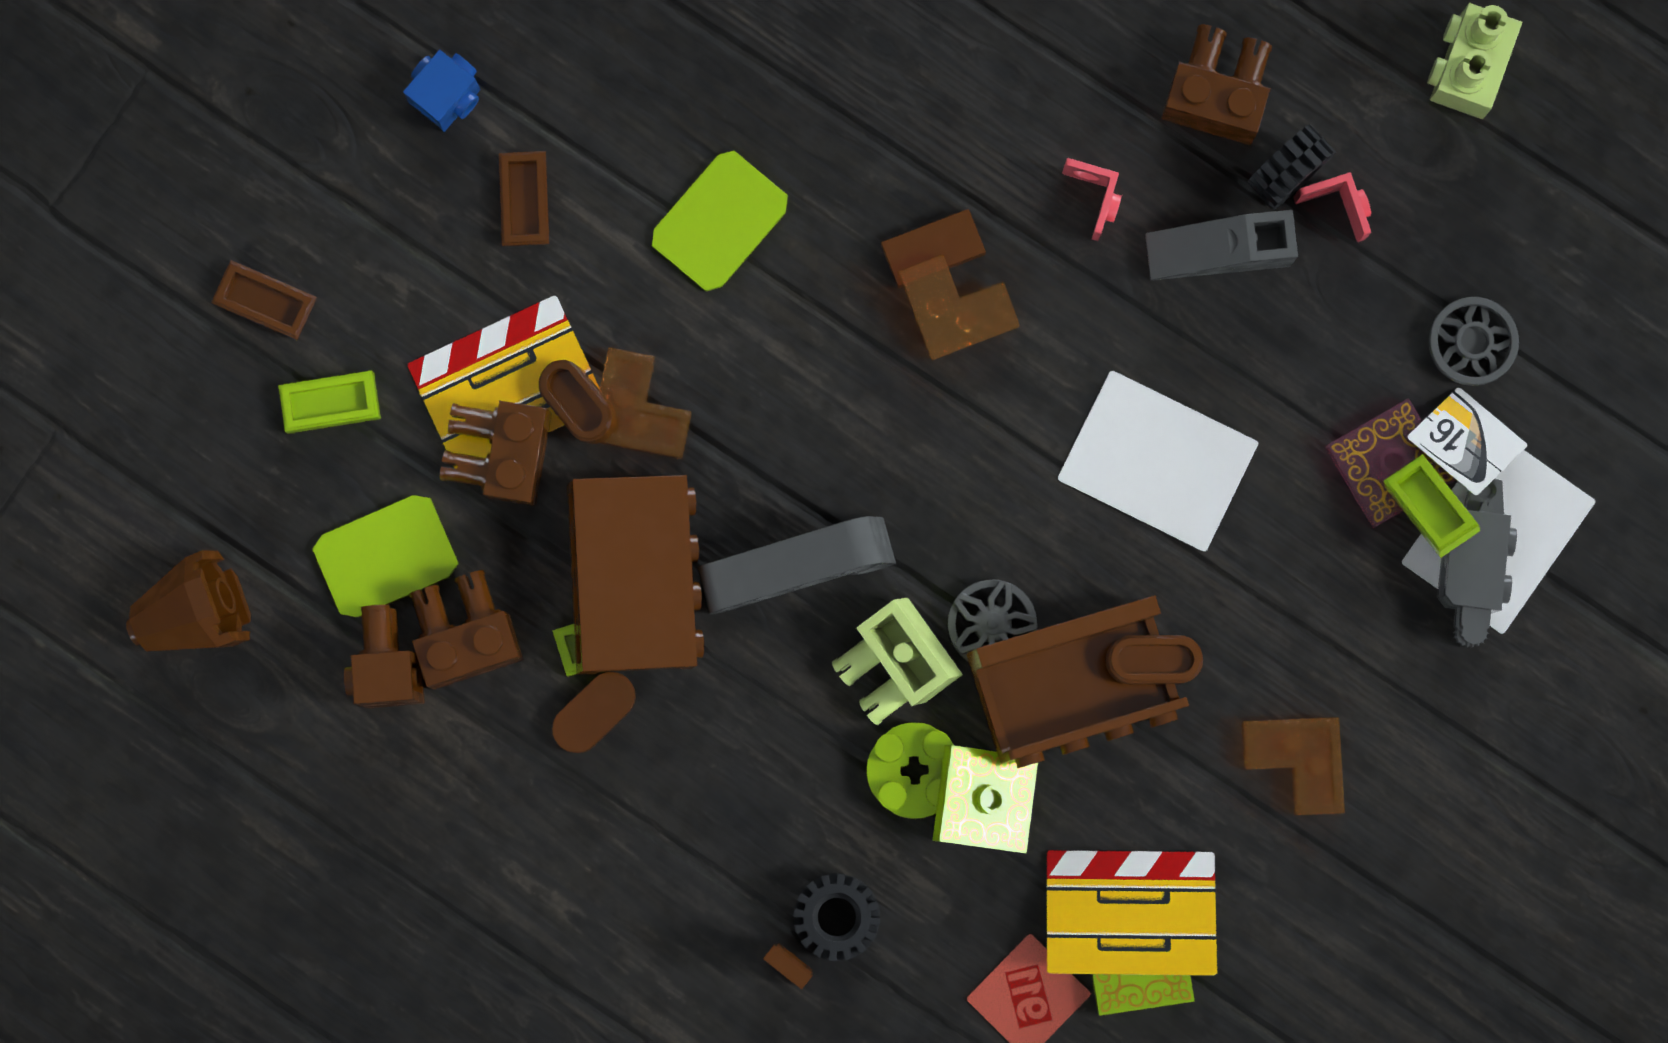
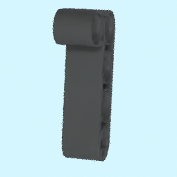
(797, 563)

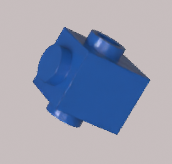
(443, 88)

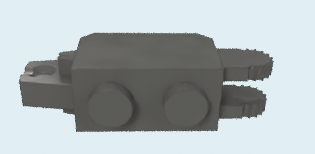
(1474, 572)

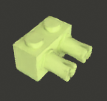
(1475, 59)
(909, 654)

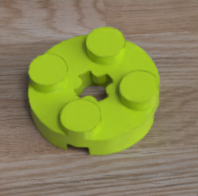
(892, 753)

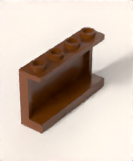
(633, 573)
(1056, 686)

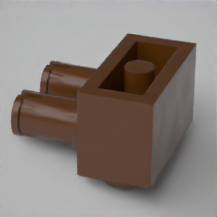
(1218, 102)
(516, 454)
(463, 651)
(381, 672)

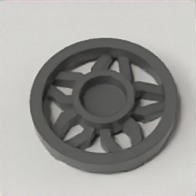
(1473, 341)
(991, 621)

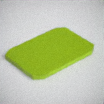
(719, 221)
(385, 555)

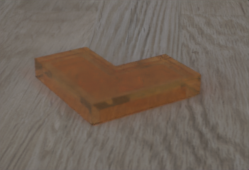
(951, 321)
(639, 423)
(1311, 751)

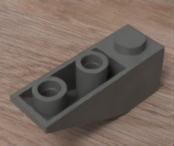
(1223, 246)

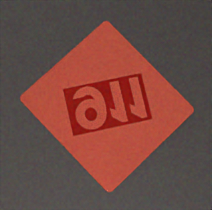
(1024, 998)

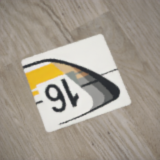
(1467, 441)

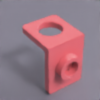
(1100, 177)
(1355, 201)

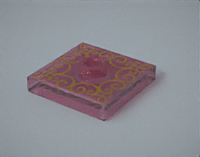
(1374, 454)

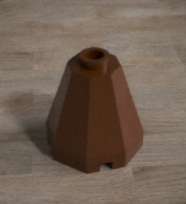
(191, 608)

